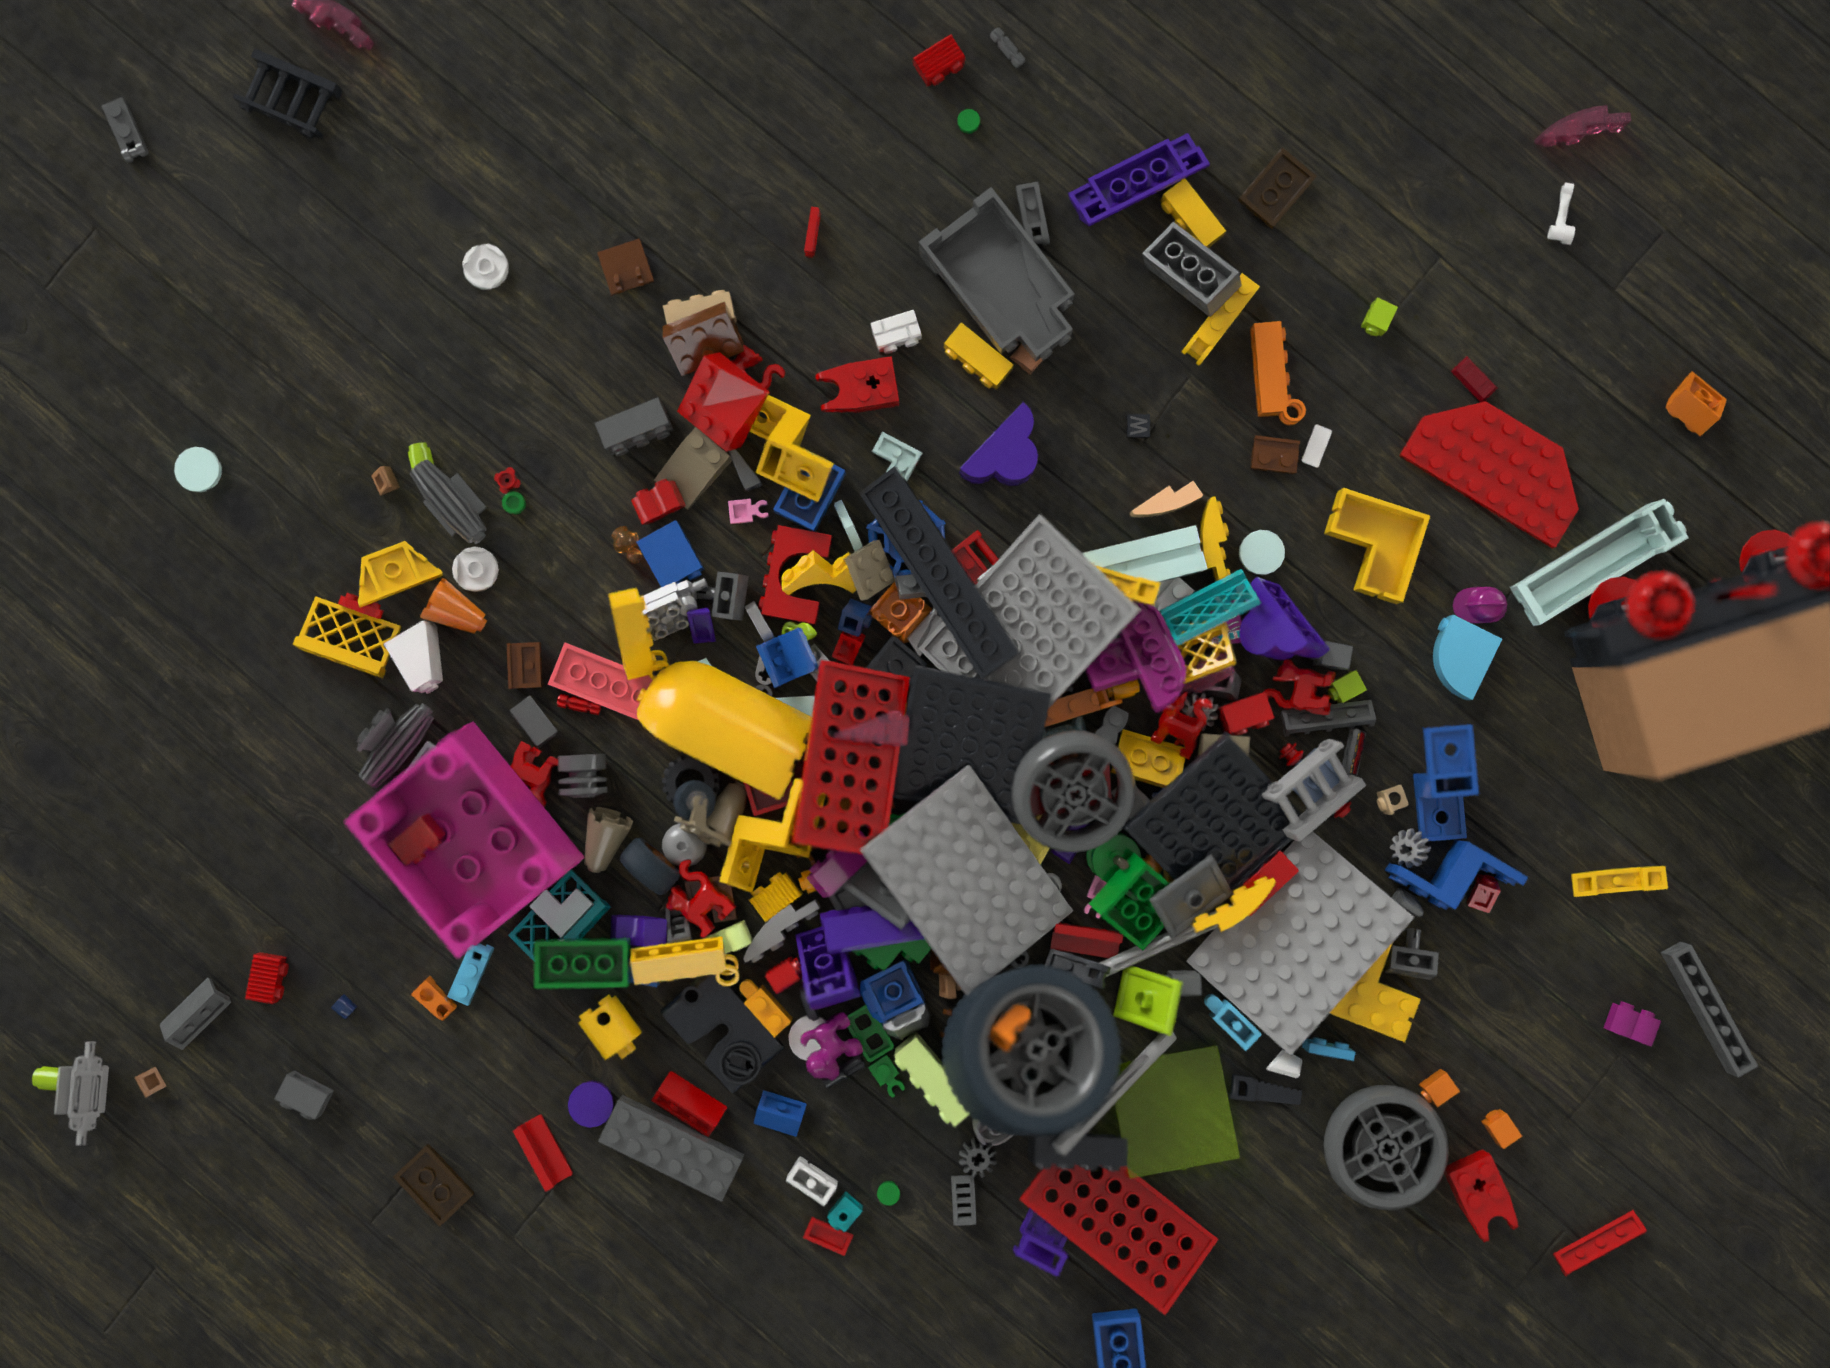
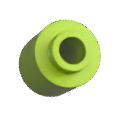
(419, 452)
(45, 1078)

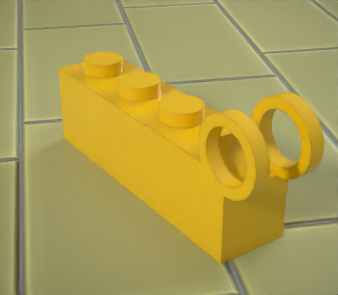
(1219, 322)
(633, 637)
(682, 961)

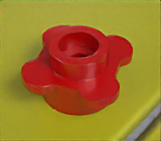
(502, 476)

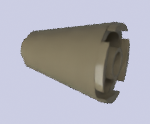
(728, 806)
(604, 837)

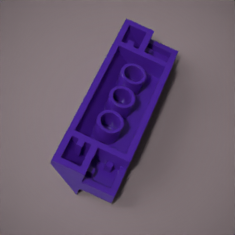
(1137, 178)
(862, 929)

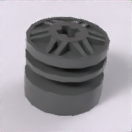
(582, 774)

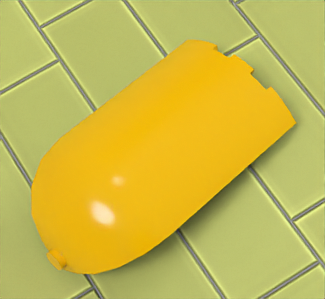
(725, 724)

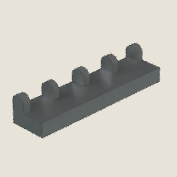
(1340, 716)

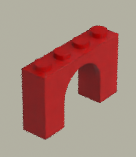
(791, 543)

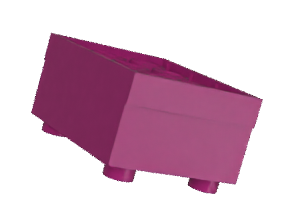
(496, 844)

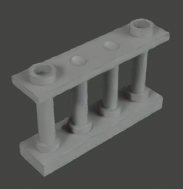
(1329, 802)

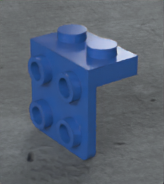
(787, 657)

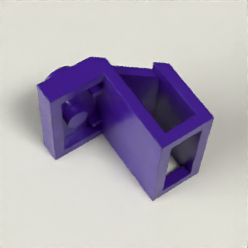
(1041, 1243)

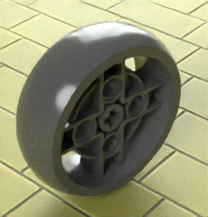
(1051, 826)
(1422, 1127)

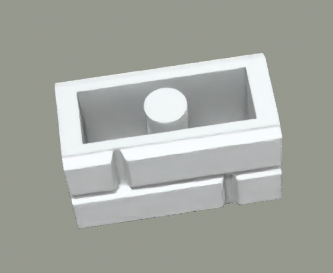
(896, 331)
(811, 1181)

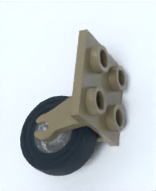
(694, 804)

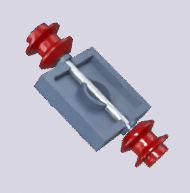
(1294, 757)

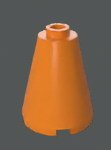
(453, 609)

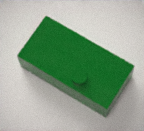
(582, 963)

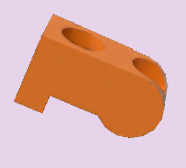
(434, 999)
(1005, 1029)

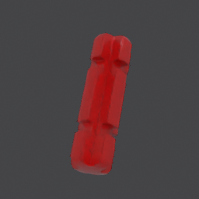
(578, 704)

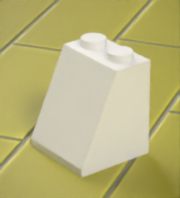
(418, 656)

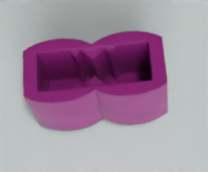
(1632, 1024)

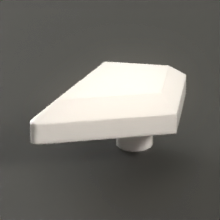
(1286, 1064)

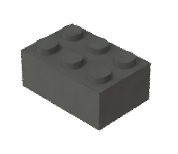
(634, 427)

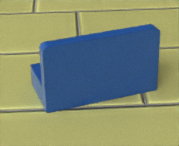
(779, 1113)

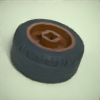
(649, 866)

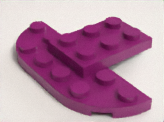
(1142, 652)

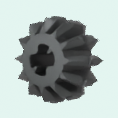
(982, 1164)

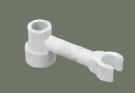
(1562, 231)

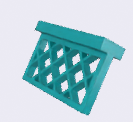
(1211, 598)
(580, 929)

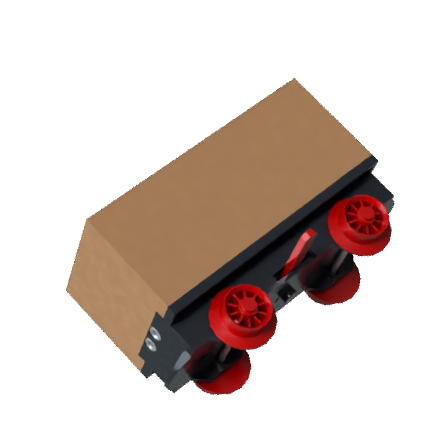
(1711, 668)

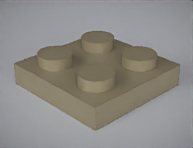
(869, 569)

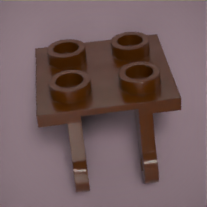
(625, 267)

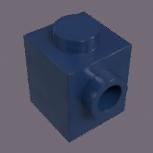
(855, 618)

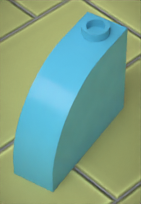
(1463, 655)

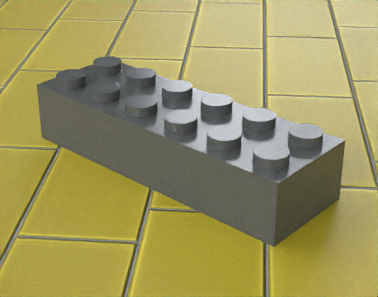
(671, 1147)

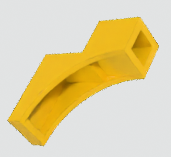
(816, 570)

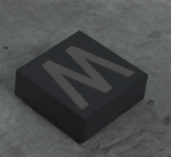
(1138, 425)

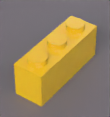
(1192, 213)
(977, 356)

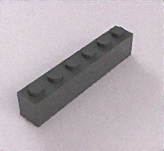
(1709, 1009)

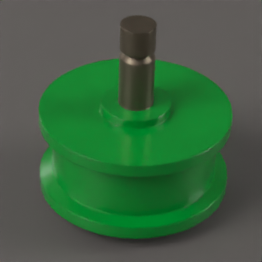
(1111, 856)

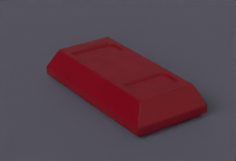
(1474, 379)

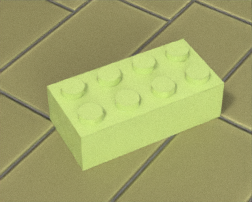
(928, 1073)

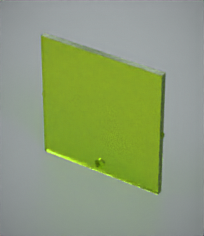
(1177, 1114)

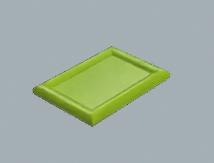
(1148, 999)

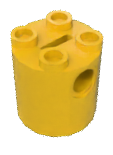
(616, 1034)

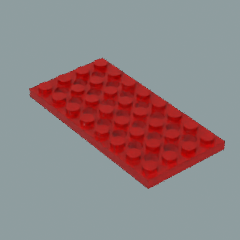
(815, 762)
(1107, 1255)

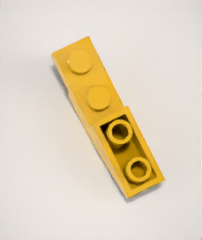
(1211, 535)
(1243, 902)

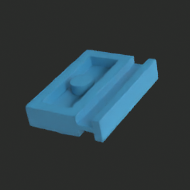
(1321, 1047)

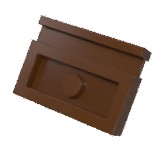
(1275, 454)
(524, 665)

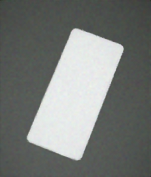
(1316, 446)

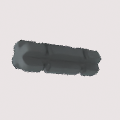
(1007, 47)

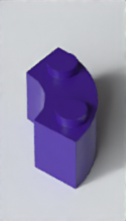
(642, 930)

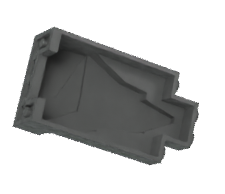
(1001, 278)

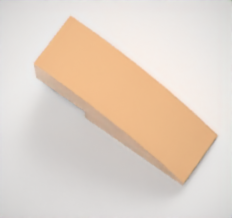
(1168, 501)

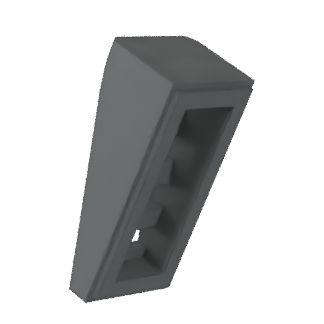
(746, 474)
(1408, 902)
(685, 928)
(963, 1220)

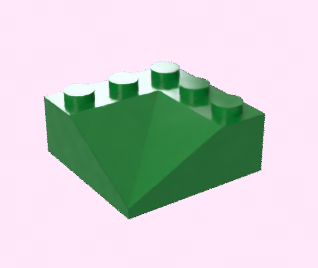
(1126, 901)

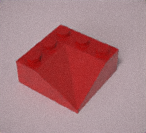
(723, 401)

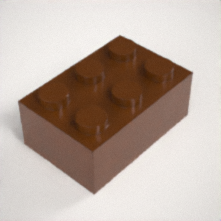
(702, 335)

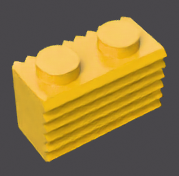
(775, 896)

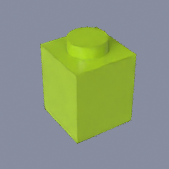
(1379, 317)
(1346, 687)

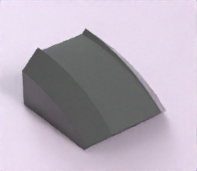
(908, 1021)

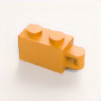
(765, 1007)

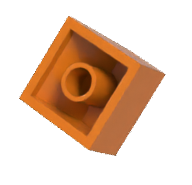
(1696, 404)

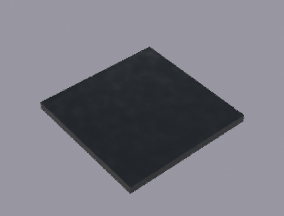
(964, 724)
(1214, 811)

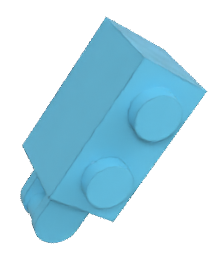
(1232, 1021)

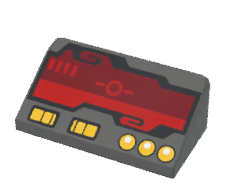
(1353, 751)

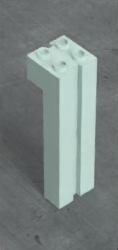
(1154, 557)
(1602, 557)

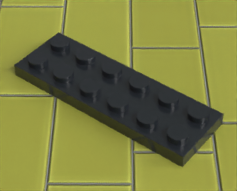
(892, 658)

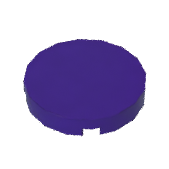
(591, 1104)

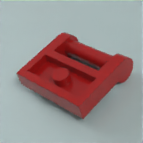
(970, 560)

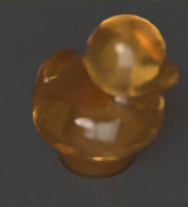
(625, 542)

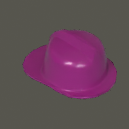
(1480, 605)

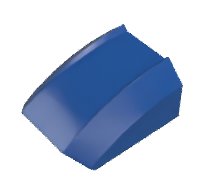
(891, 991)

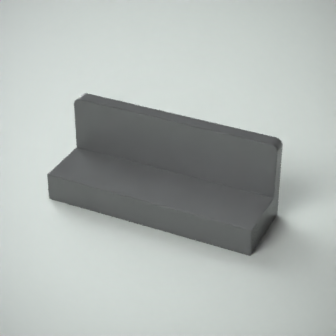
(194, 1014)

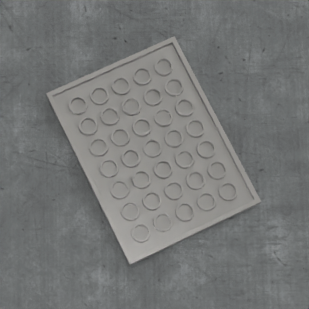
(1051, 607)
(967, 880)
(1303, 944)

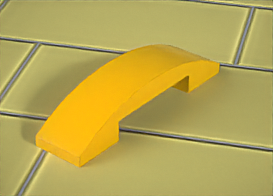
(1136, 589)
(1619, 880)

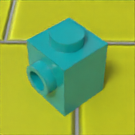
(844, 1212)

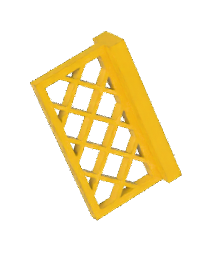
(341, 655)
(1211, 665)

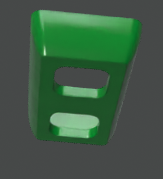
(862, 1035)

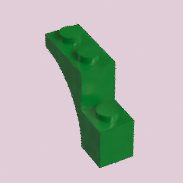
(883, 955)

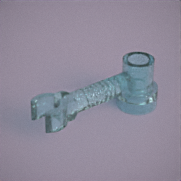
(1078, 724)

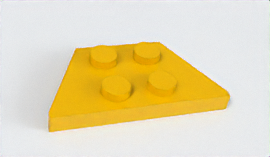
(393, 572)

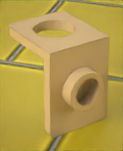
(1384, 802)

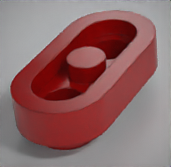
(351, 602)

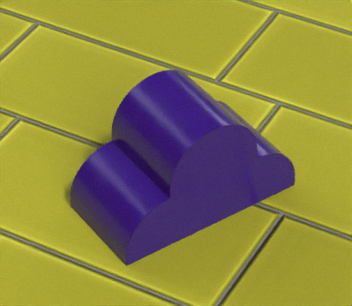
(1006, 453)
(1278, 627)
(826, 976)

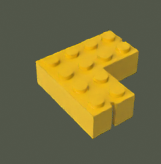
(1391, 540)
(1377, 1004)

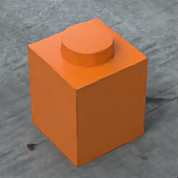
(1438, 1088)
(1501, 1128)

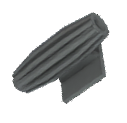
(450, 501)
(391, 742)

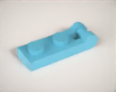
(470, 974)

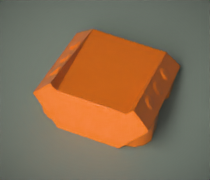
(899, 615)

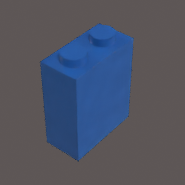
(670, 555)

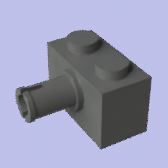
(728, 595)
(1410, 960)

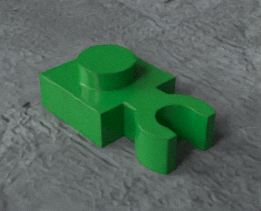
(885, 1072)

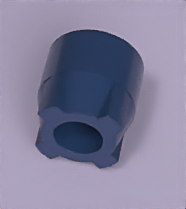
(344, 1006)

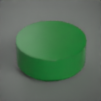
(968, 121)
(513, 503)
(888, 1193)

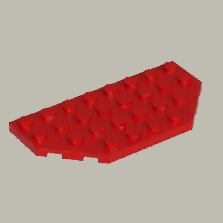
(1498, 467)

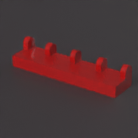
(1599, 1243)

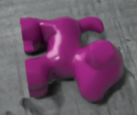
(823, 1061)

